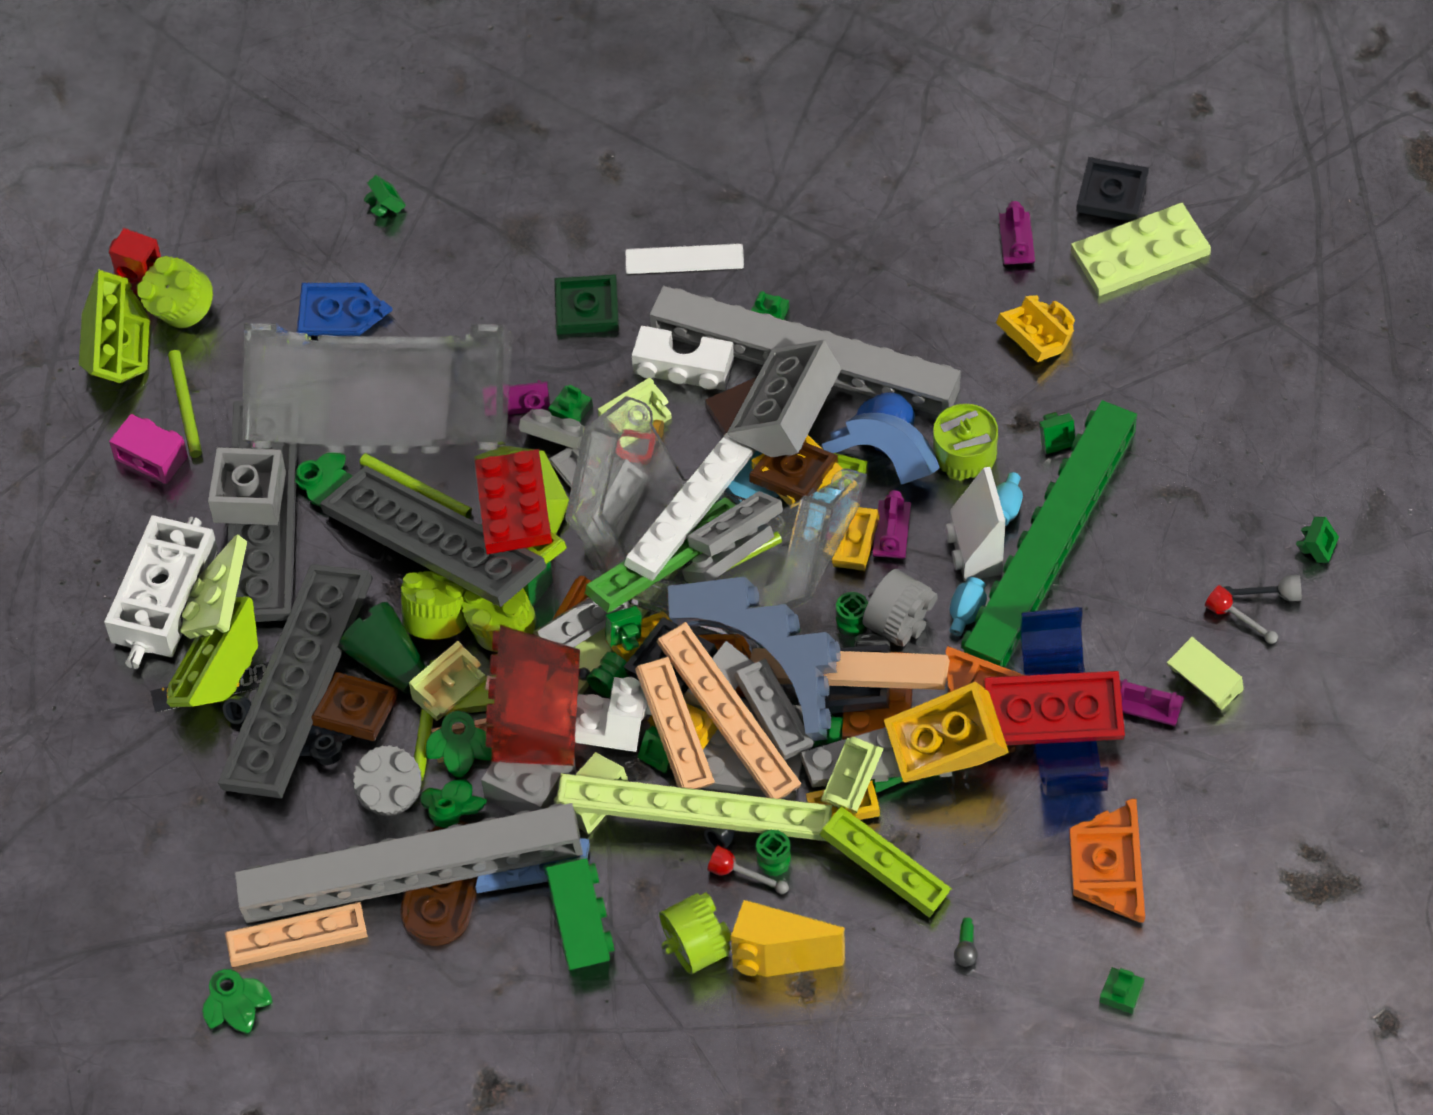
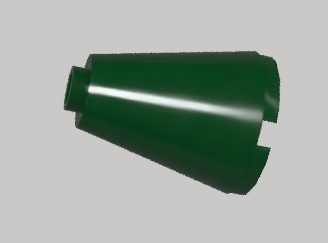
(384, 647)

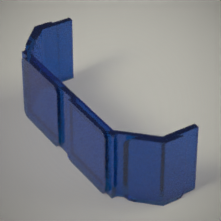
(1054, 646)

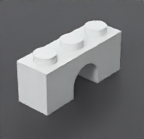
(705, 367)

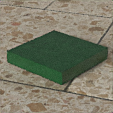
(586, 304)

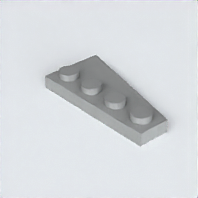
(821, 761)

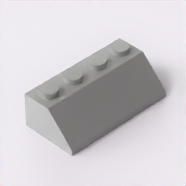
(786, 398)

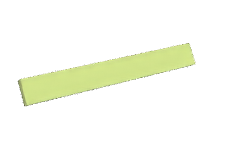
(693, 806)

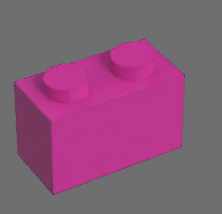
(149, 448)

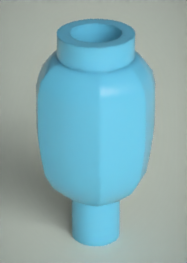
(1010, 496)
(966, 603)

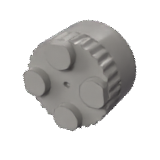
(898, 607)
(387, 781)

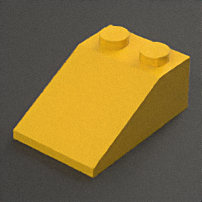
(946, 734)
(782, 942)

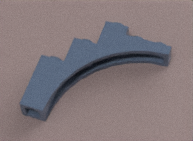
(805, 658)

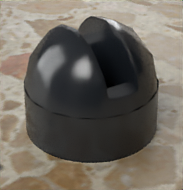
(233, 707)
(719, 837)

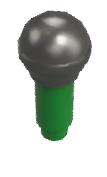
(965, 952)

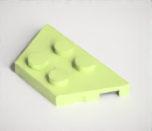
(215, 593)

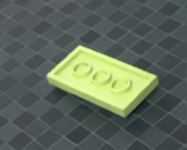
(1140, 249)

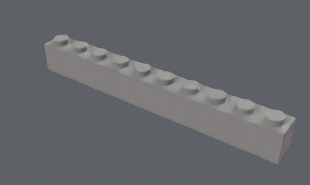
(754, 335)
(408, 863)

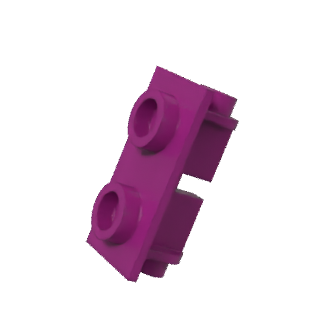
(1016, 235)
(528, 397)
(892, 526)
(1150, 703)

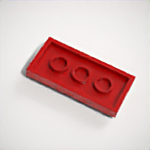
(513, 501)
(1058, 707)

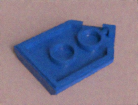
(338, 309)

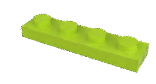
(885, 861)

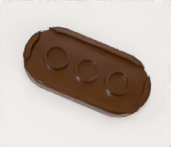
(440, 911)

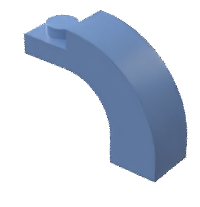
(894, 436)

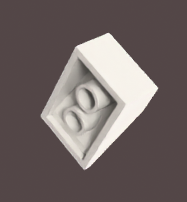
(978, 529)

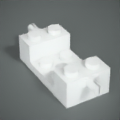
(149, 613)
(610, 721)

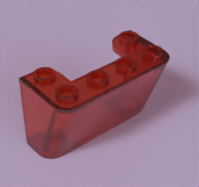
(532, 699)

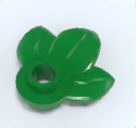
(327, 476)
(460, 748)
(451, 802)
(237, 1004)

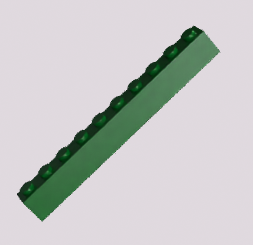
(1052, 533)

